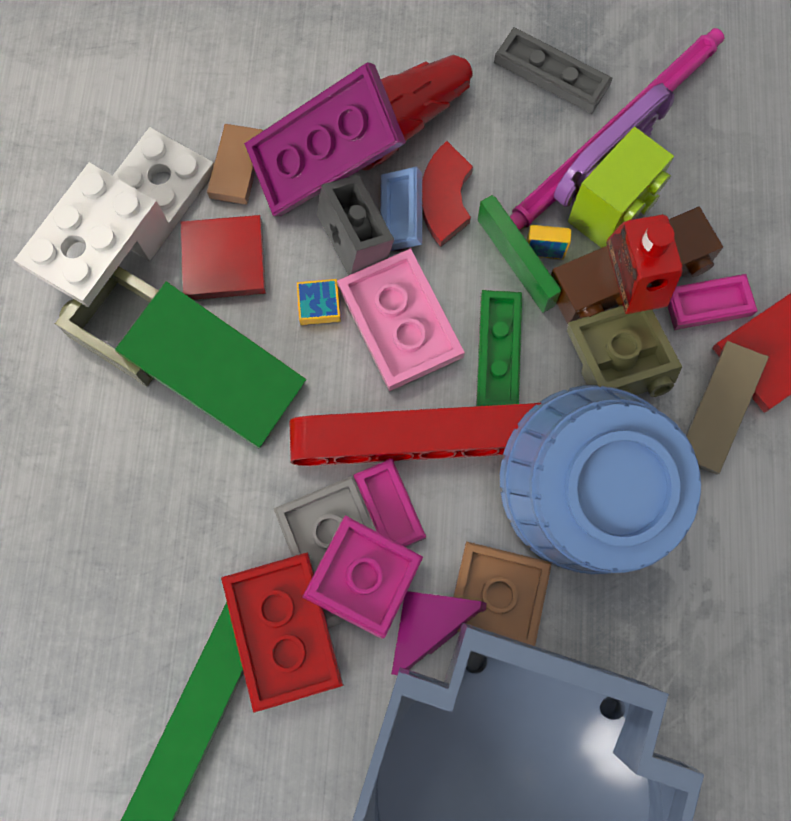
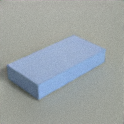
(403, 206)

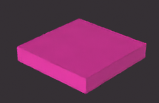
(363, 577)

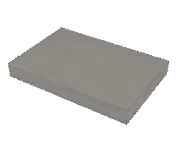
(314, 518)

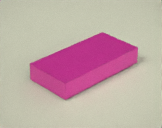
(711, 302)
(389, 504)

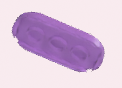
(642, 115)

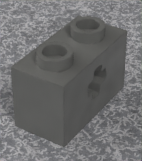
(353, 224)

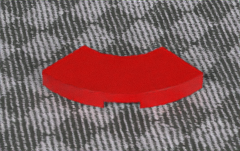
(442, 193)

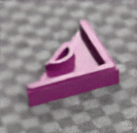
(429, 623)

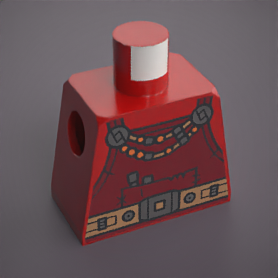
(644, 254)

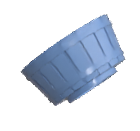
(599, 481)

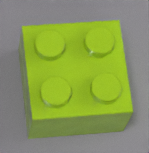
(621, 187)

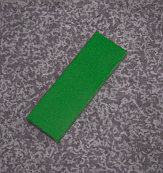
(518, 254)
(499, 348)

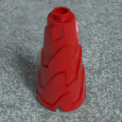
(424, 93)

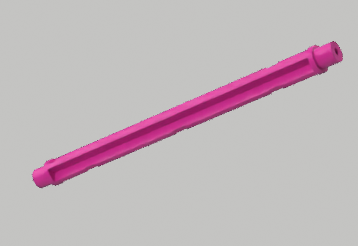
(671, 77)

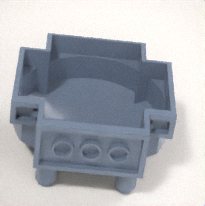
(523, 741)

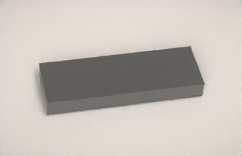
(552, 70)

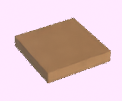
(510, 586)

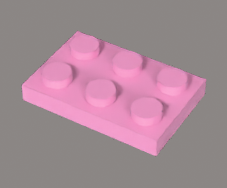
(400, 319)

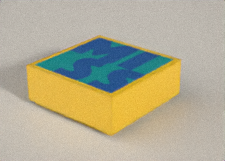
(549, 241)
(318, 302)

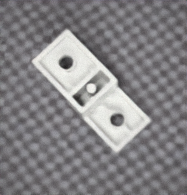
(115, 216)

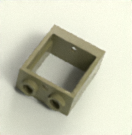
(76, 315)

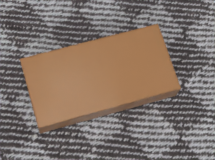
(233, 168)

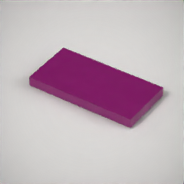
(325, 140)

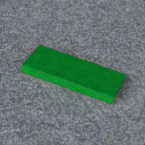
(210, 364)

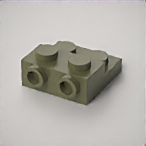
(625, 352)

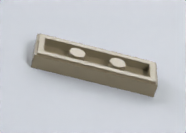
(724, 405)

